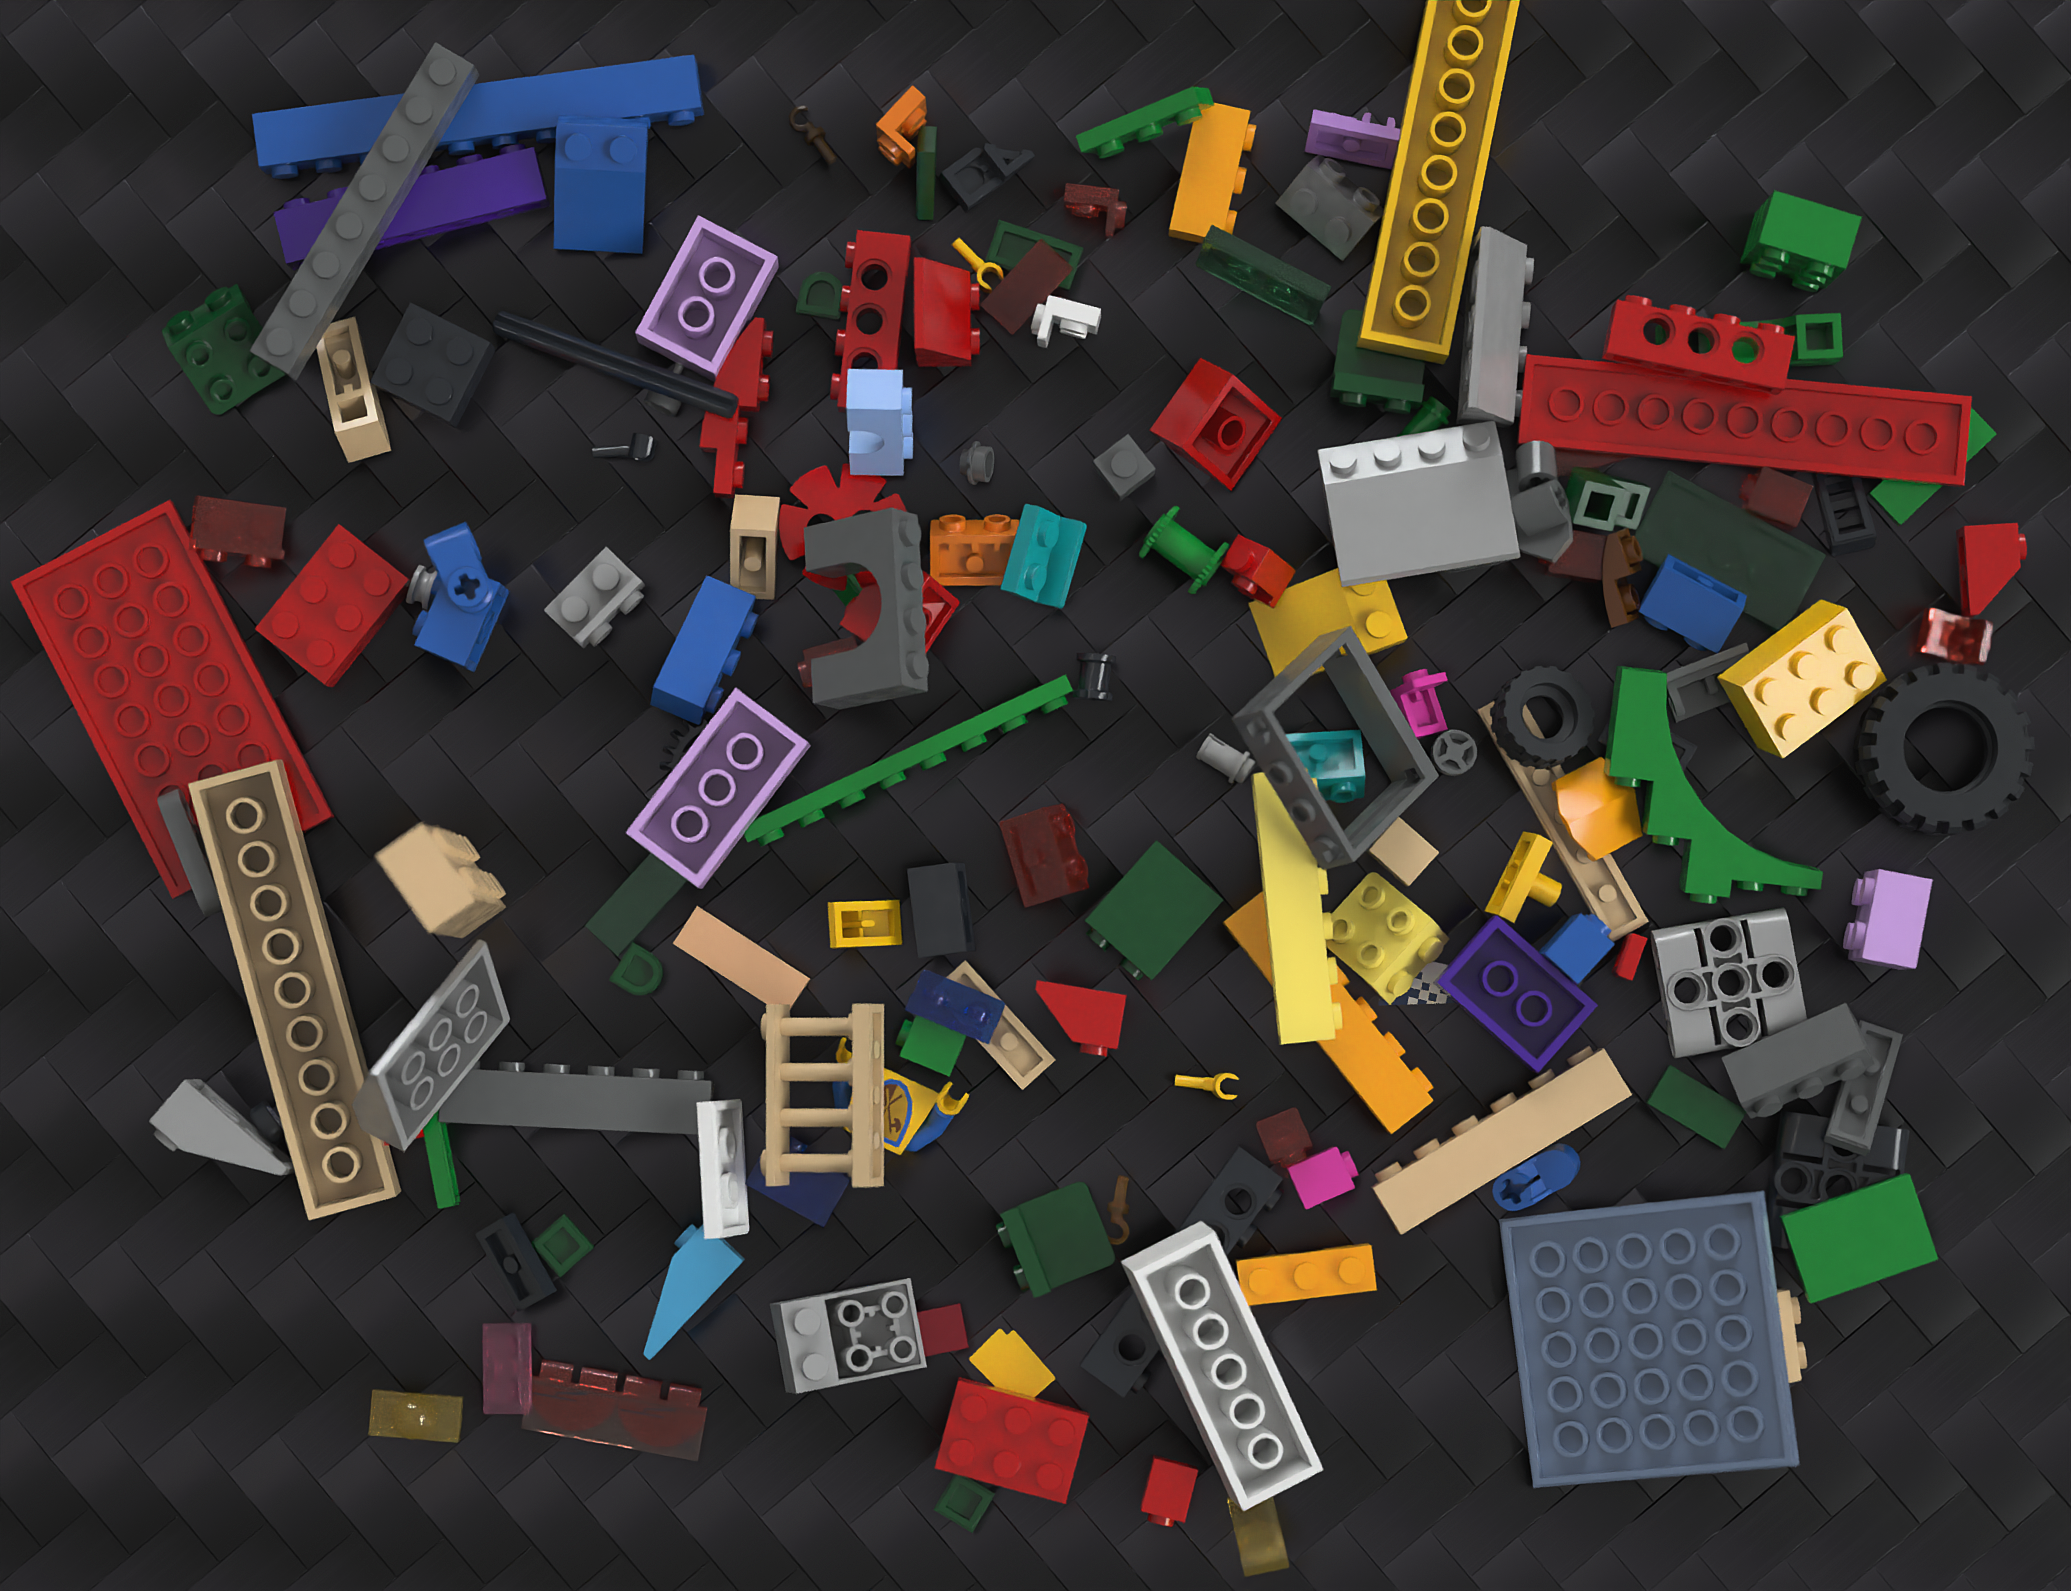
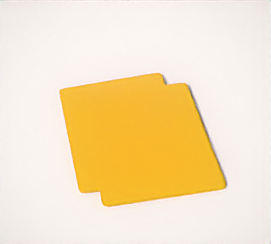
(1011, 1364)

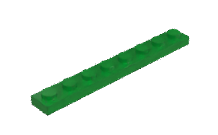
(926, 754)

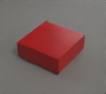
(1629, 956)

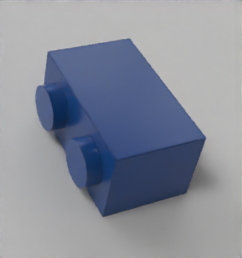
(1692, 605)
(1578, 946)

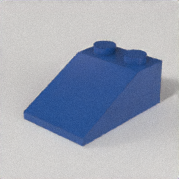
(600, 183)

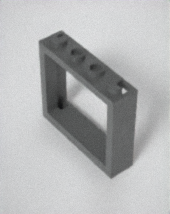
(1380, 724)

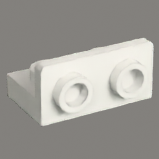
(1073, 317)

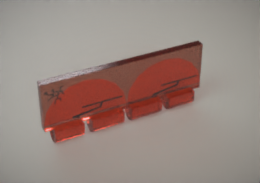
(616, 1418)

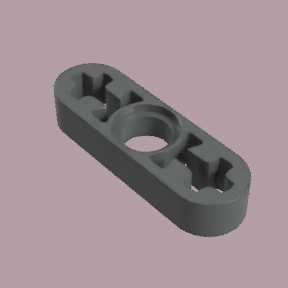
(190, 850)

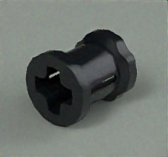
(1094, 676)

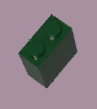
(1152, 912)

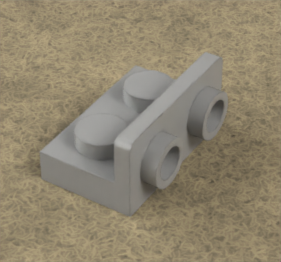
(596, 598)

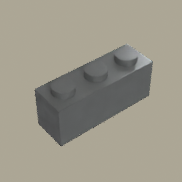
(1798, 1061)

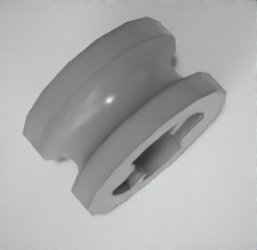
(420, 587)

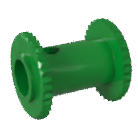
(1183, 549)

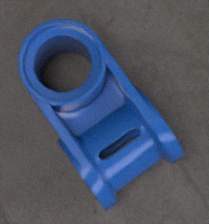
(459, 561)

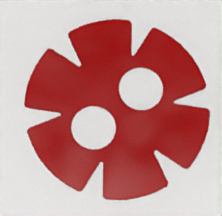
(822, 496)

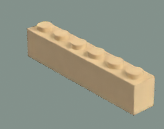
(1499, 1140)

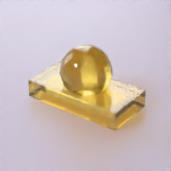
(416, 1415)
(1259, 1537)

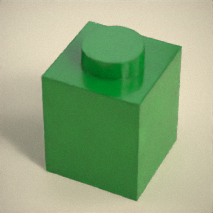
(930, 1044)

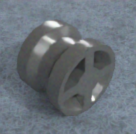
(1459, 749)

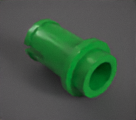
(1428, 418)

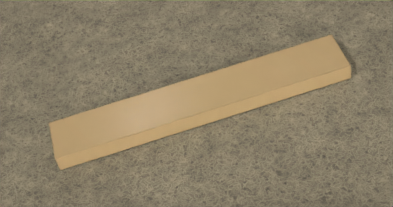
(1597, 881)

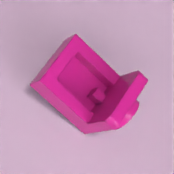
(1420, 703)

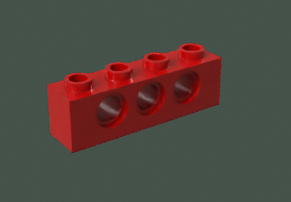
(870, 252)
(1628, 345)

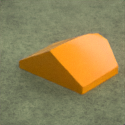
(1597, 810)

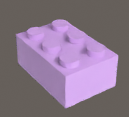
(707, 298)

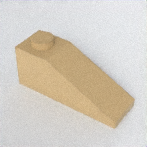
(350, 395)

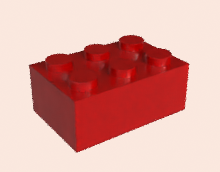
(334, 606)
(1012, 1440)

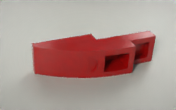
(744, 378)

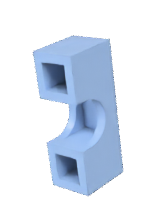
(878, 422)

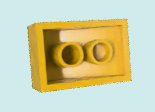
(1323, 607)

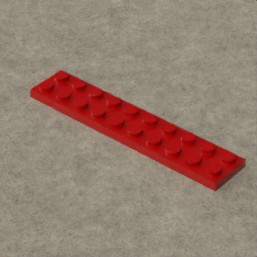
(1698, 420)

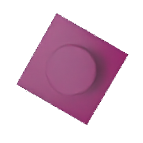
(1322, 1176)

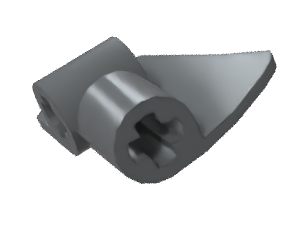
(1539, 502)

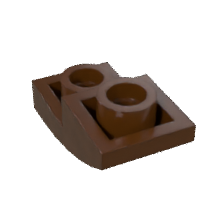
(1621, 559)

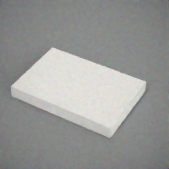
(723, 1168)

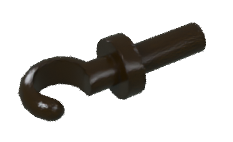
(814, 135)

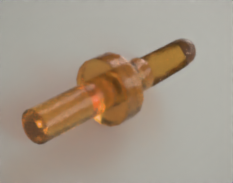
(1119, 1208)

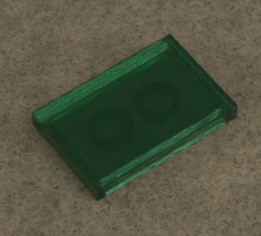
(1262, 275)

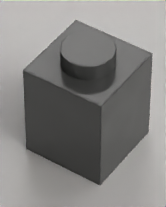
(1123, 467)

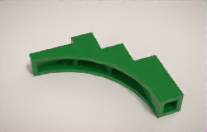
(1712, 856)

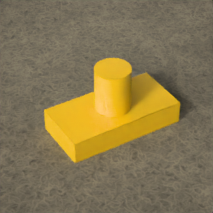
(1523, 879)

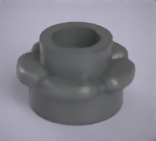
(977, 463)

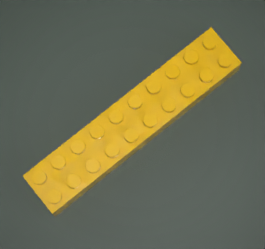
(1437, 178)

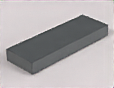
(1862, 1098)

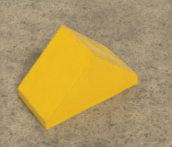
(864, 924)

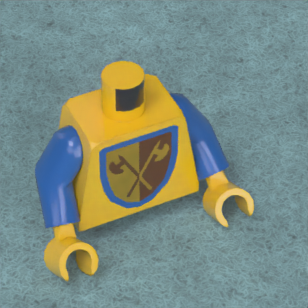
(911, 1111)

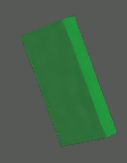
(1858, 1238)

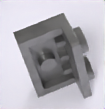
(1331, 206)

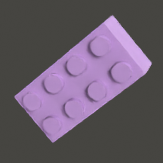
(718, 788)

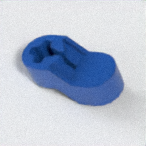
(1554, 1164)

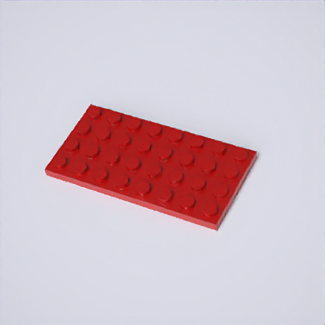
(159, 674)

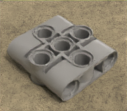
(1678, 957)

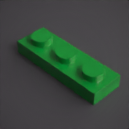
(1145, 122)

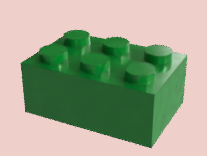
(1800, 241)

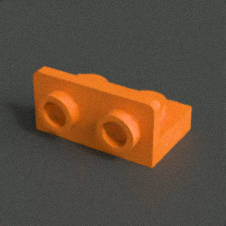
(899, 122)
(971, 550)

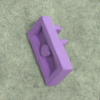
(1353, 139)

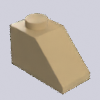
(754, 545)

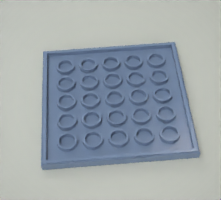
(1649, 1340)

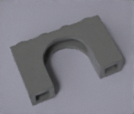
(894, 656)

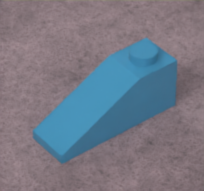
(691, 1279)

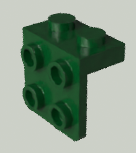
(215, 349)
(1373, 375)
(1056, 1238)

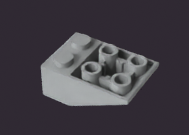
(847, 1335)

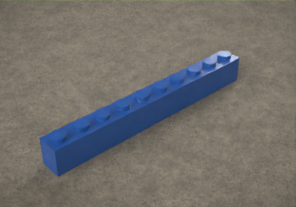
(490, 114)

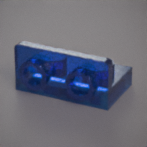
(955, 1006)

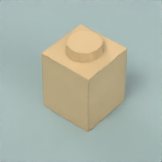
(1402, 852)

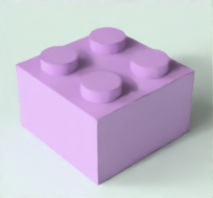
(1888, 919)

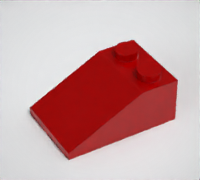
(944, 314)

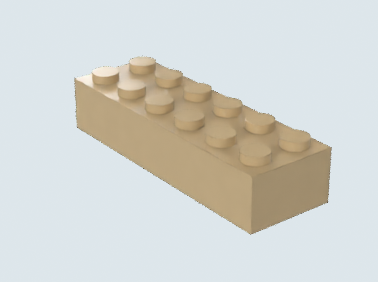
(442, 880)

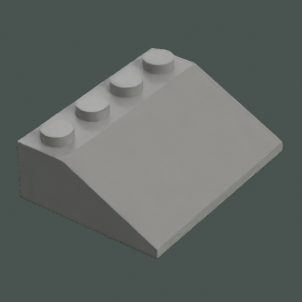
(1493, 329)
(1418, 503)
(433, 1052)

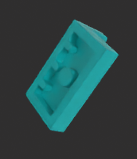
(1043, 557)
(1334, 761)

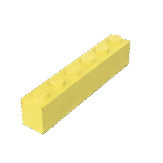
(1295, 924)

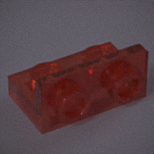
(238, 530)
(1045, 854)

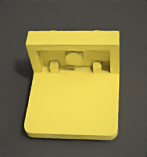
(1384, 937)

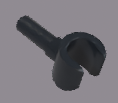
(641, 449)

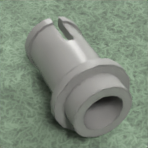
(1226, 759)

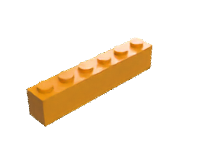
(1360, 1051)

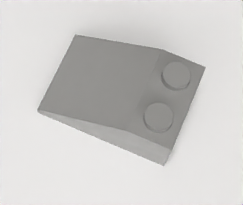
(206, 1125)

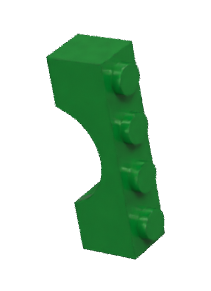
(1815, 342)

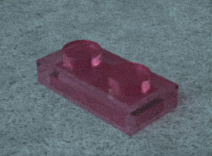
(507, 1368)

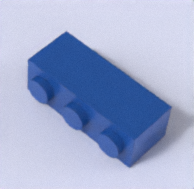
(704, 651)

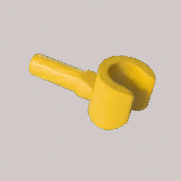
(977, 264)
(1206, 1083)

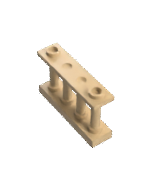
(862, 1117)

